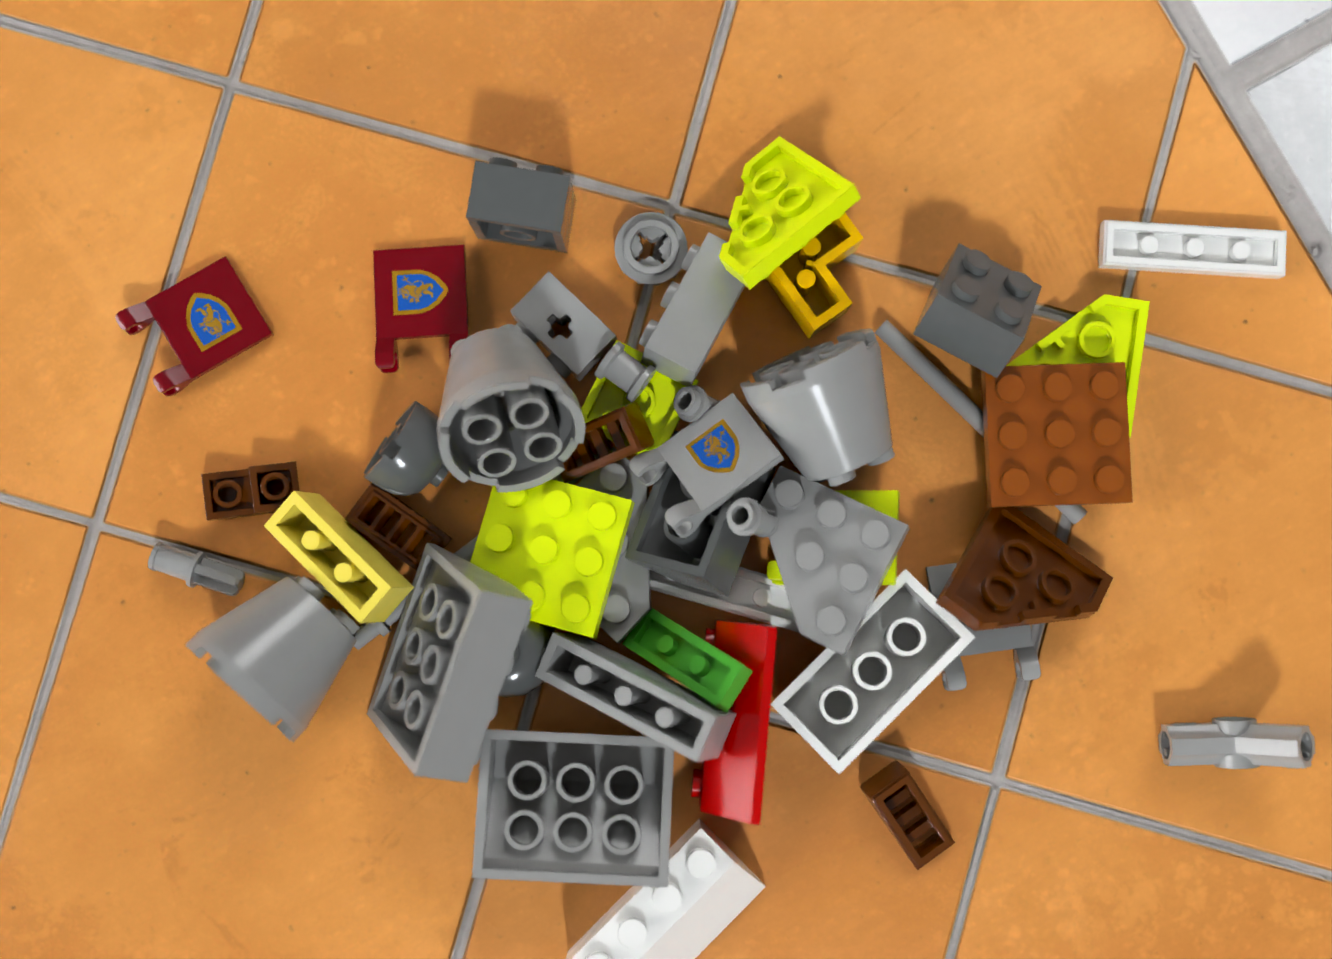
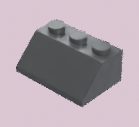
(707, 556)

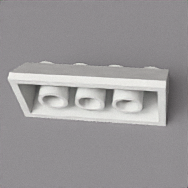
(677, 921)

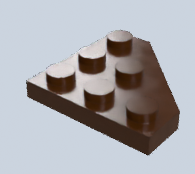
(1020, 576)

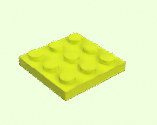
(557, 549)

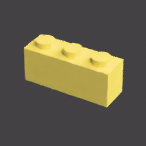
(338, 557)

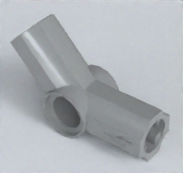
(1236, 744)

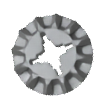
(652, 227)

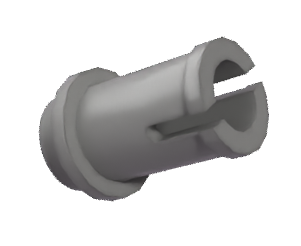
(692, 403)
(749, 518)

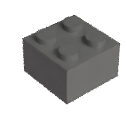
(521, 204)
(978, 310)

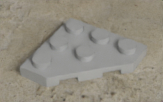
(829, 556)
(630, 590)

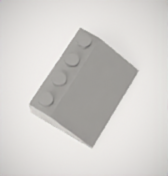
(448, 664)
(573, 808)

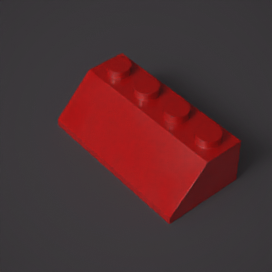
(735, 780)

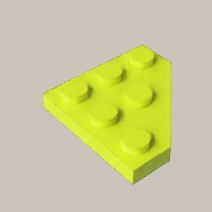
(781, 209)
(1103, 332)

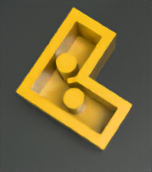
(805, 278)

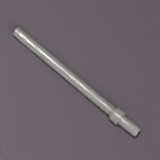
(948, 391)

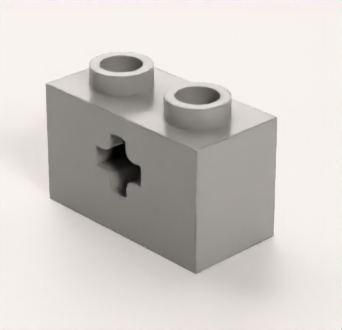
(551, 303)

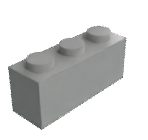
(692, 315)

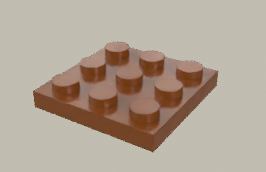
(1056, 435)

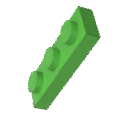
(688, 659)

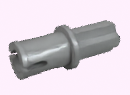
(196, 569)

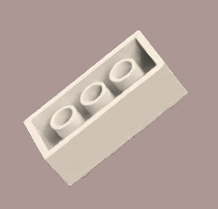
(896, 654)

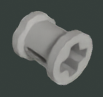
(625, 371)

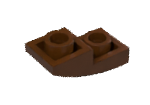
(248, 490)

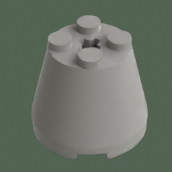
(827, 406)
(506, 412)
(279, 651)

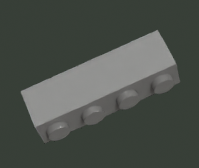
(635, 695)

